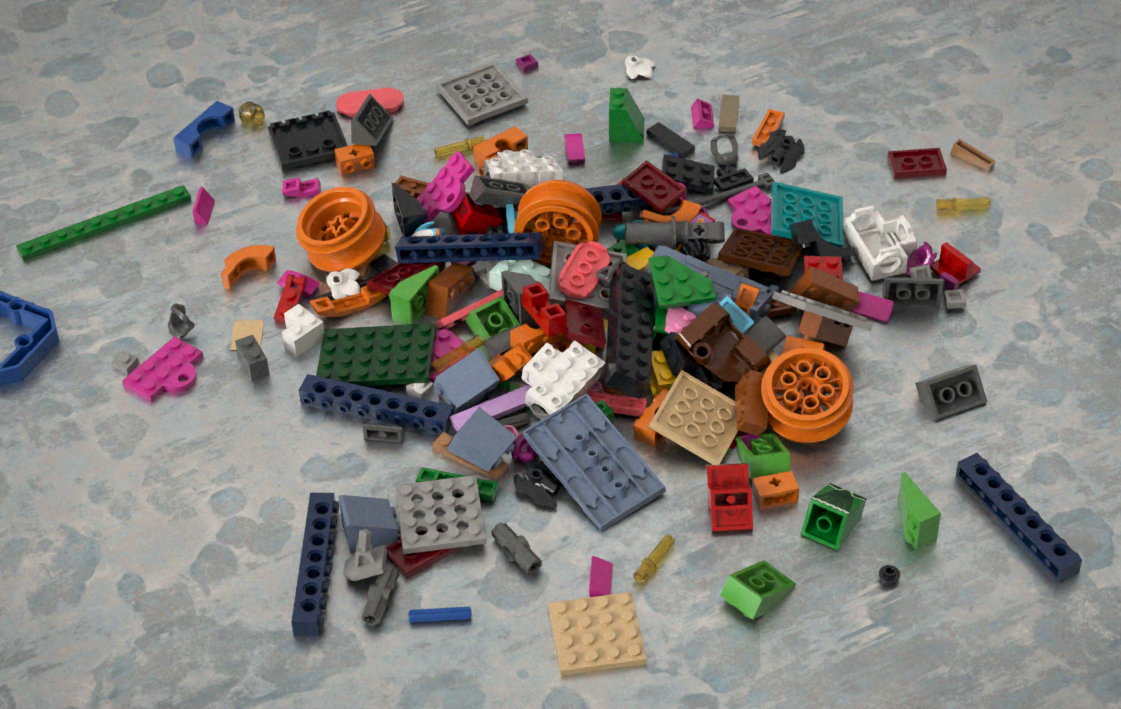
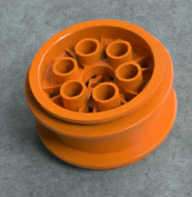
(565, 201)
(340, 229)
(818, 370)

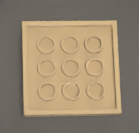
(697, 418)
(596, 633)

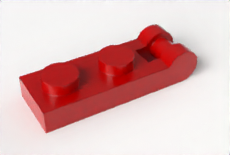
(290, 296)

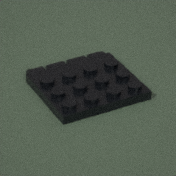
(306, 139)

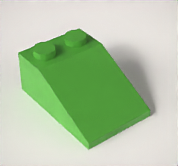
(410, 297)
(491, 318)
(766, 457)
(918, 514)
(756, 589)

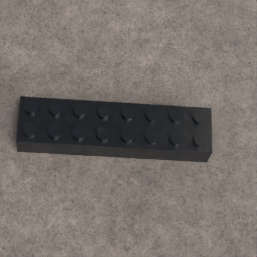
(630, 331)

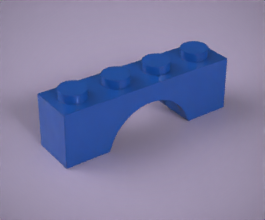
(215, 117)

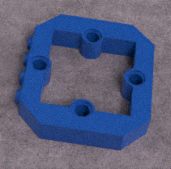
(29, 347)

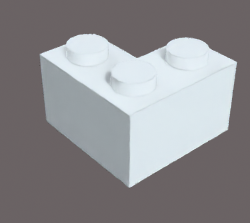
(301, 331)

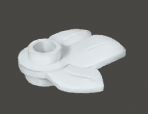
(639, 66)
(346, 284)

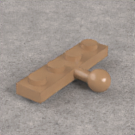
(443, 441)

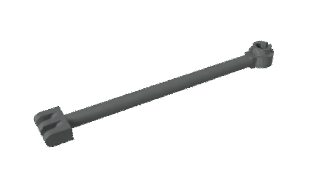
(764, 181)

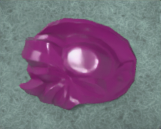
(921, 256)
(523, 450)

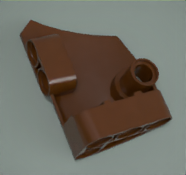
(728, 349)

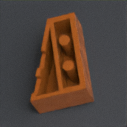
(448, 289)
(827, 289)
(821, 328)
(750, 408)

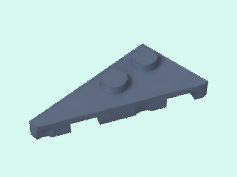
(762, 305)

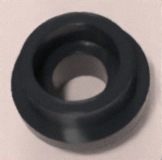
(889, 574)

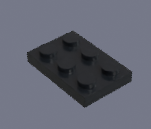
(690, 173)

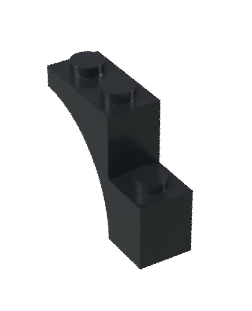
(805, 234)
(680, 359)

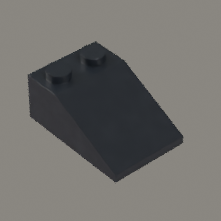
(407, 211)

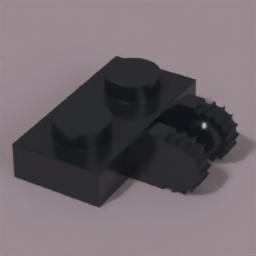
(732, 179)

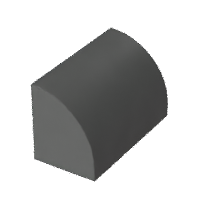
(499, 343)

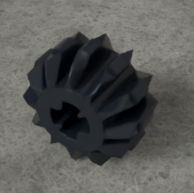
(696, 249)

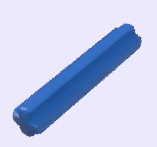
(439, 614)

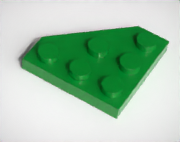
(678, 284)

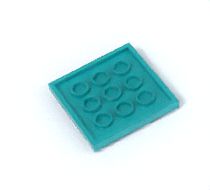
(798, 204)

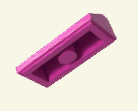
(702, 114)
(203, 207)
(874, 307)
(600, 577)

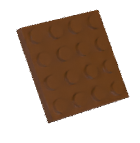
(760, 252)

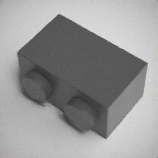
(252, 357)

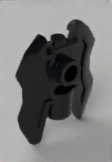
(782, 148)
(538, 483)

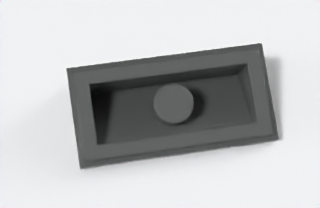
(383, 433)

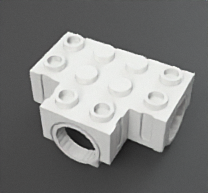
(523, 168)
(880, 244)
(560, 377)

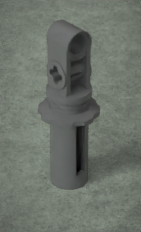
(673, 232)

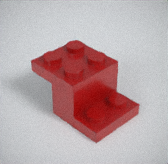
(729, 497)

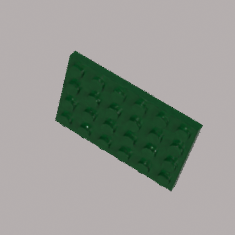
(378, 354)

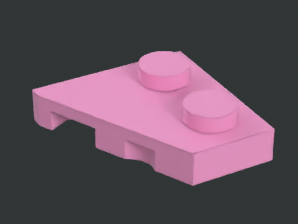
(678, 319)

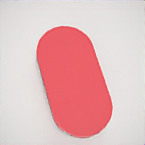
(350, 102)
(578, 274)

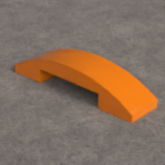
(347, 305)

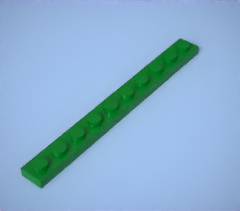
(103, 222)

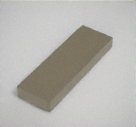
(729, 113)

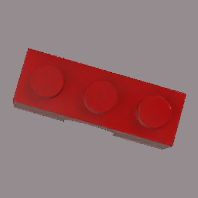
(549, 317)

